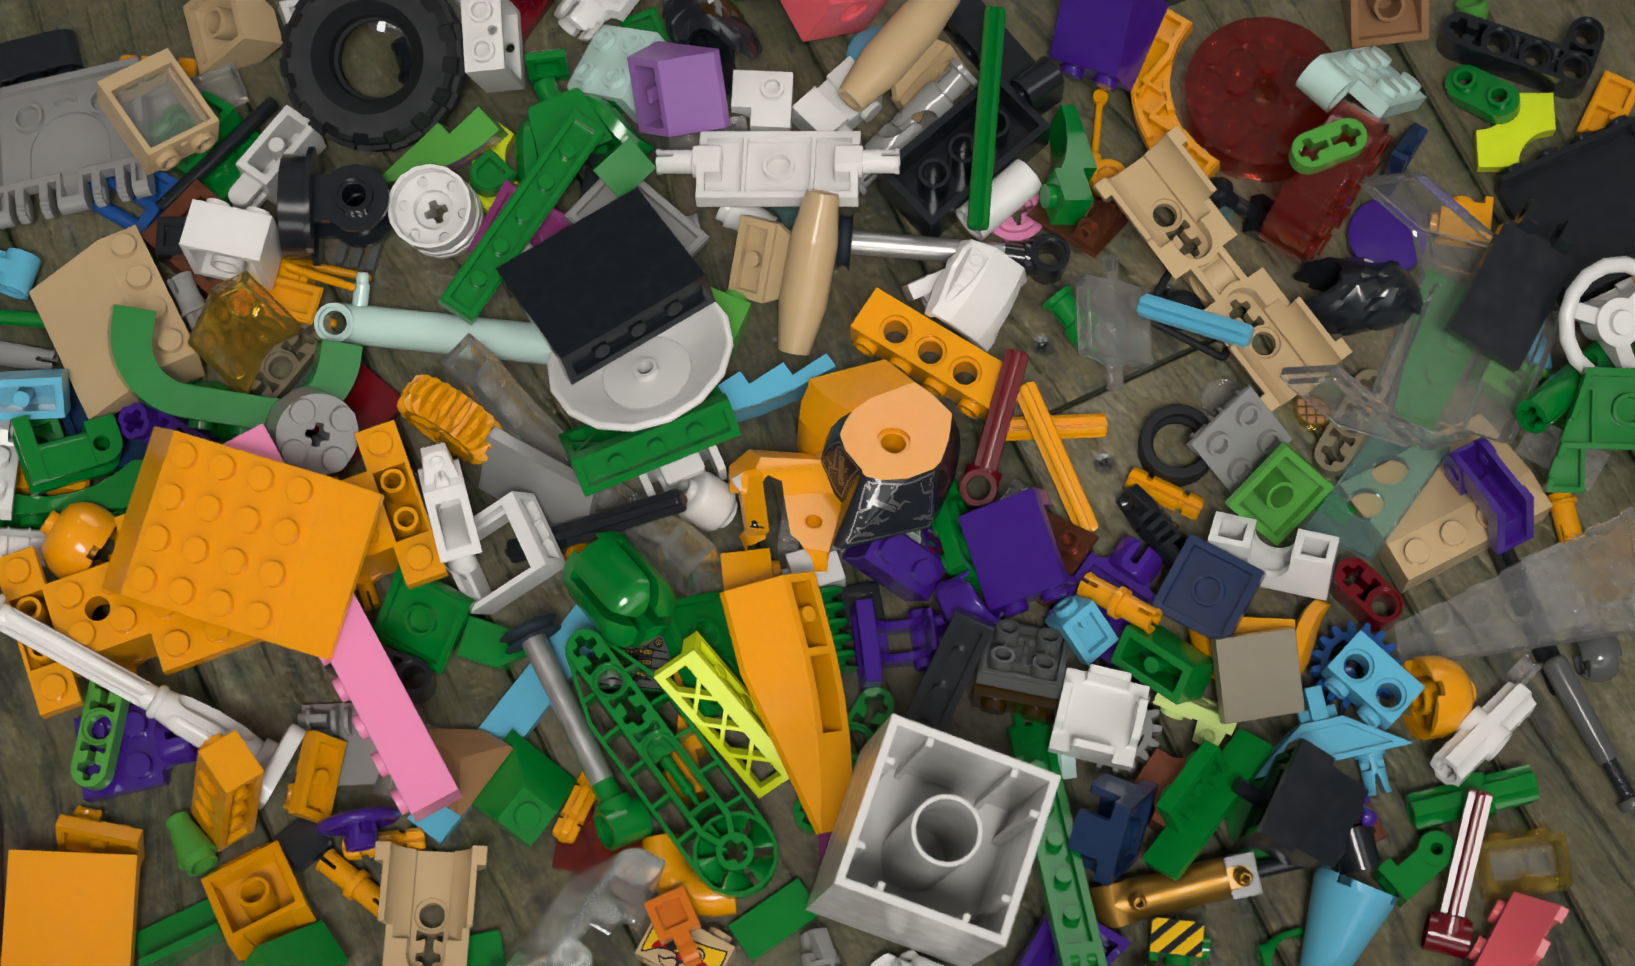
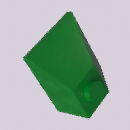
(524, 792)

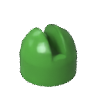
(1474, 7)

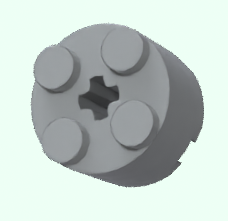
(303, 410)

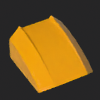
(257, 898)

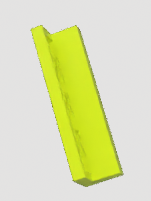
(736, 702)

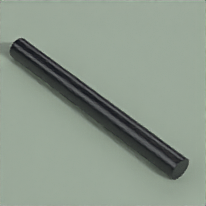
(220, 151)

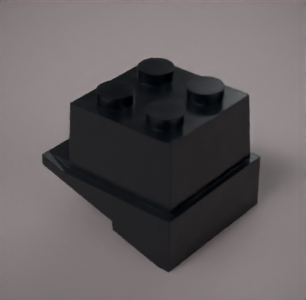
(1301, 808)

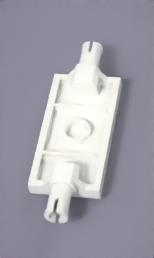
(776, 166)

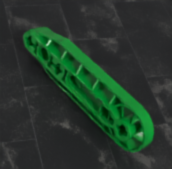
(653, 744)

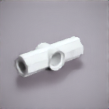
(1483, 733)

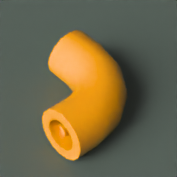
(678, 874)

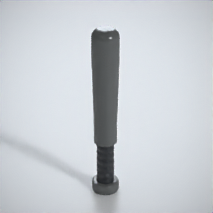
(1585, 719)

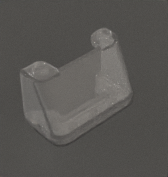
(597, 896)

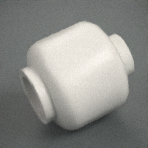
(709, 502)

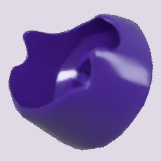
(961, 594)

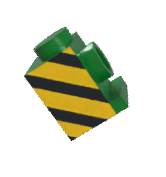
(1176, 942)

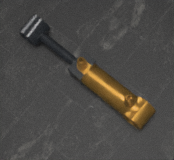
(1211, 881)

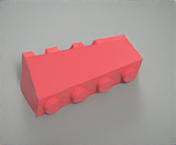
(1517, 932)

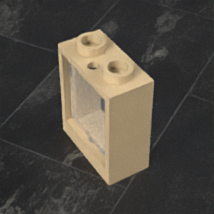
(158, 112)

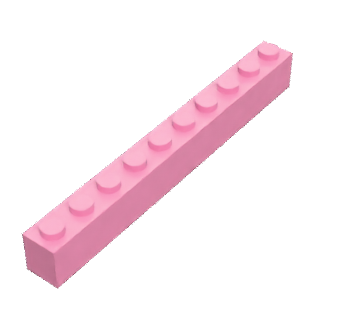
(378, 696)

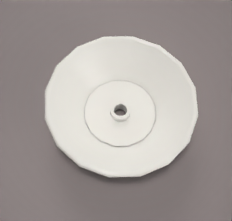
(652, 380)

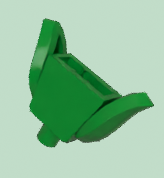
(552, 110)

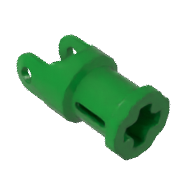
(1064, 309)

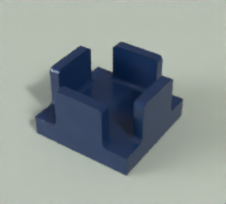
(1113, 835)

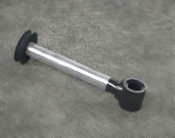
(941, 249)

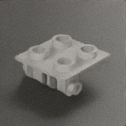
(1238, 438)
(336, 721)

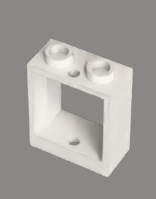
(487, 32)
(536, 542)

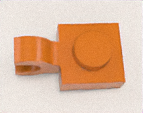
(675, 920)

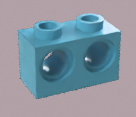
(1378, 672)

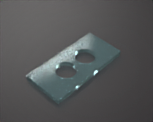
(1368, 535)

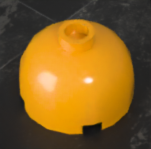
(75, 537)
(1444, 700)

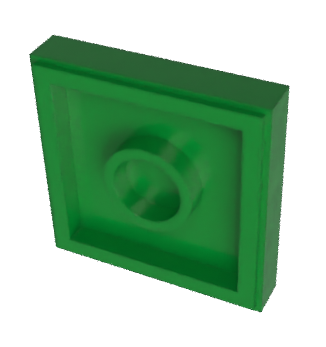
(423, 620)

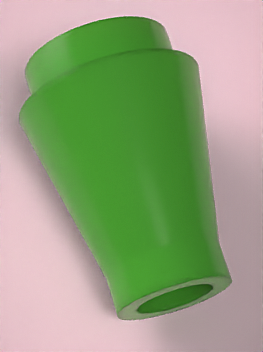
(191, 846)

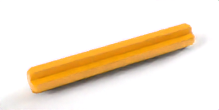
(1056, 457)

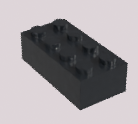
(939, 160)

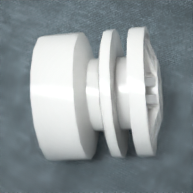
(415, 205)

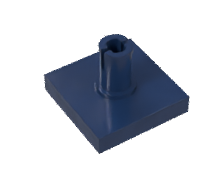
(1208, 589)

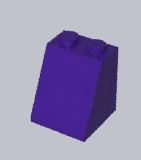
(1105, 39)

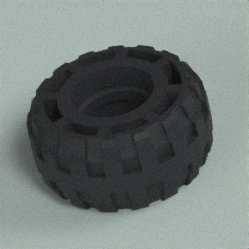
(337, 111)

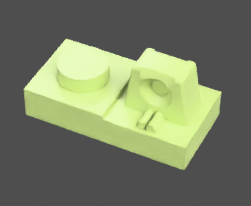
(1204, 711)

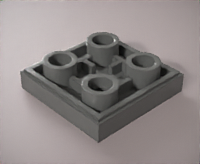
(1024, 659)

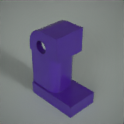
(1495, 490)

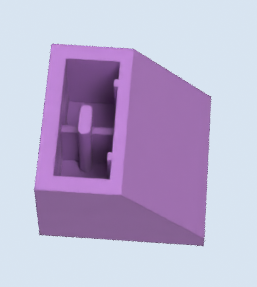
(678, 89)

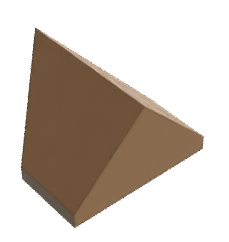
(471, 760)

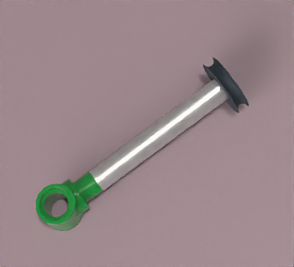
(618, 816)

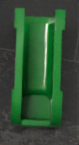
(69, 458)

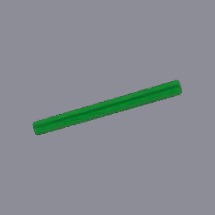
(986, 118)

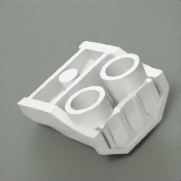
(976, 292)

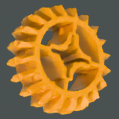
(447, 417)

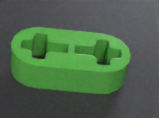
(1331, 154)

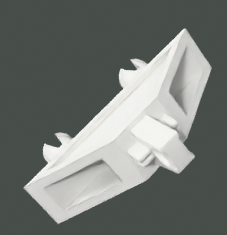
(449, 508)

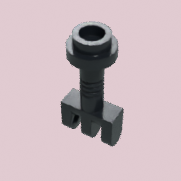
(1253, 211)

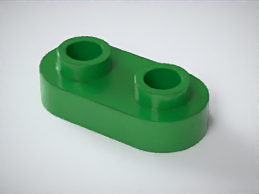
(1479, 94)

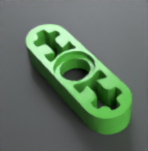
(82, 755)

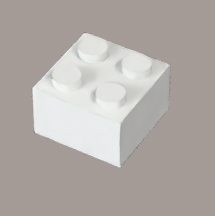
(231, 240)

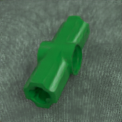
(1446, 803)

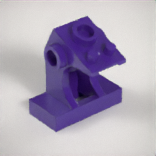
(872, 642)

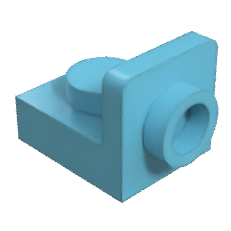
(1082, 627)

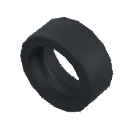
(1164, 416)

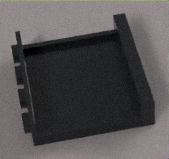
(1587, 185)
(606, 284)

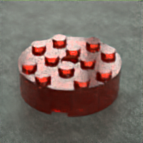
(1220, 92)
(1317, 202)

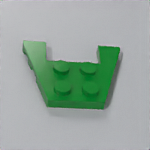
(1598, 420)

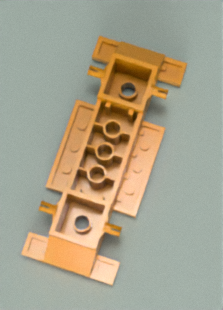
(143, 631)

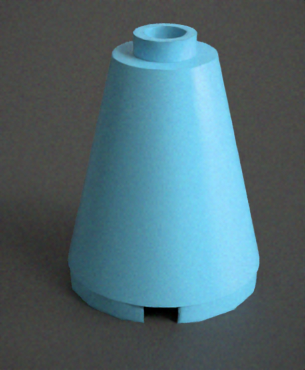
(1341, 919)

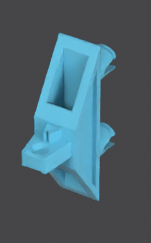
(1341, 739)

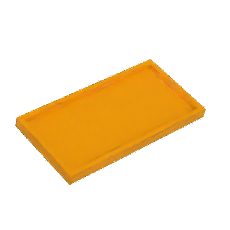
(70, 909)

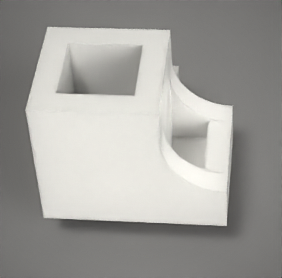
(764, 98)

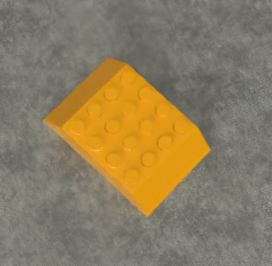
(243, 542)

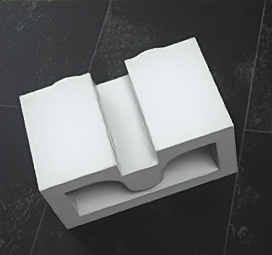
(824, 109)

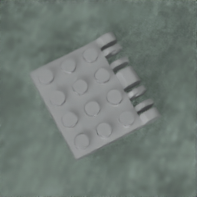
(62, 141)

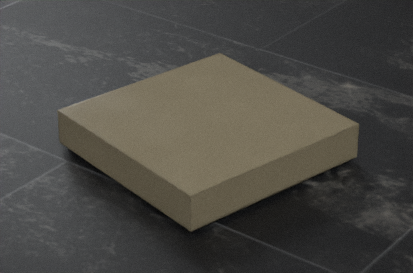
(1257, 675)

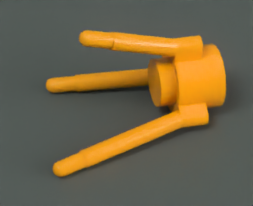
(308, 273)

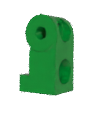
(1427, 860)

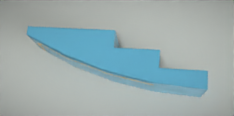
(772, 389)

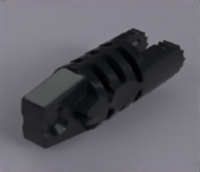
(1154, 525)

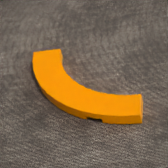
(1151, 93)

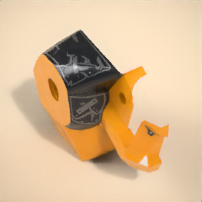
(866, 466)

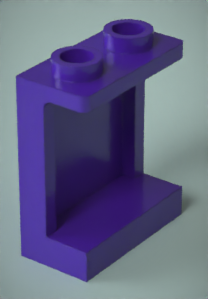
(1016, 552)

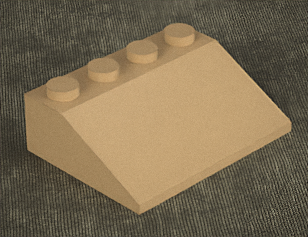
(76, 316)
(1440, 524)

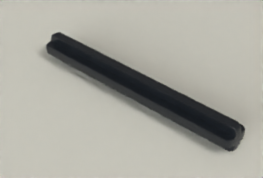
(612, 519)

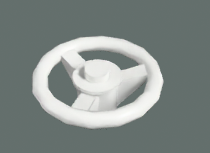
(1602, 321)

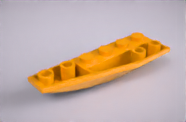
(795, 685)

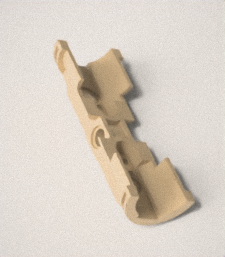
(1174, 180)
(422, 879)

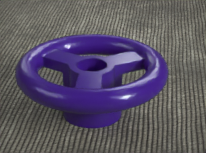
(358, 826)

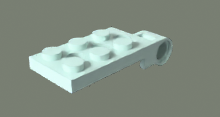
(1366, 77)

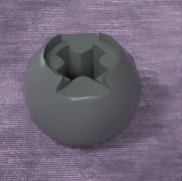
(1598, 658)

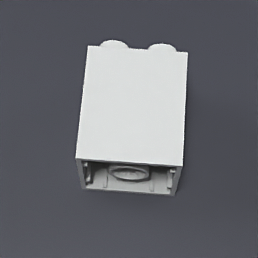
(933, 842)

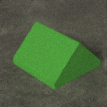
(1280, 493)

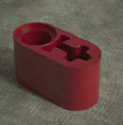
(1379, 592)

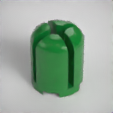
(620, 590)

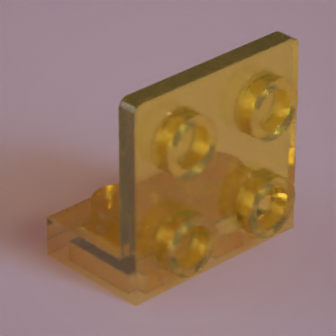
(238, 328)

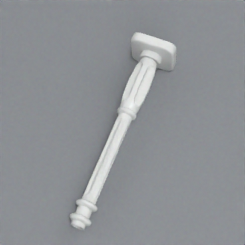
(178, 713)

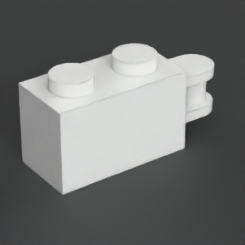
(260, 163)

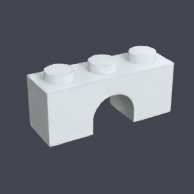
(1297, 569)

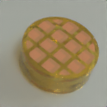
(1308, 416)

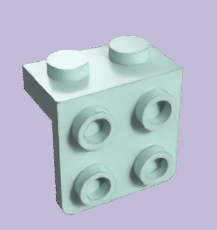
(605, 65)

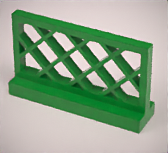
(631, 454)

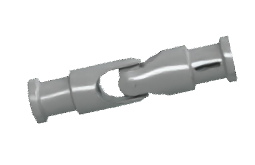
(934, 99)

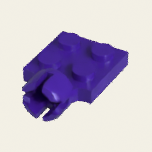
(1120, 571)
(144, 756)

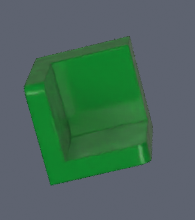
(623, 167)

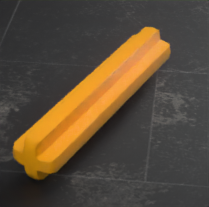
(1067, 425)

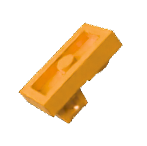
(316, 777)
(88, 833)

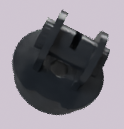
(321, 206)

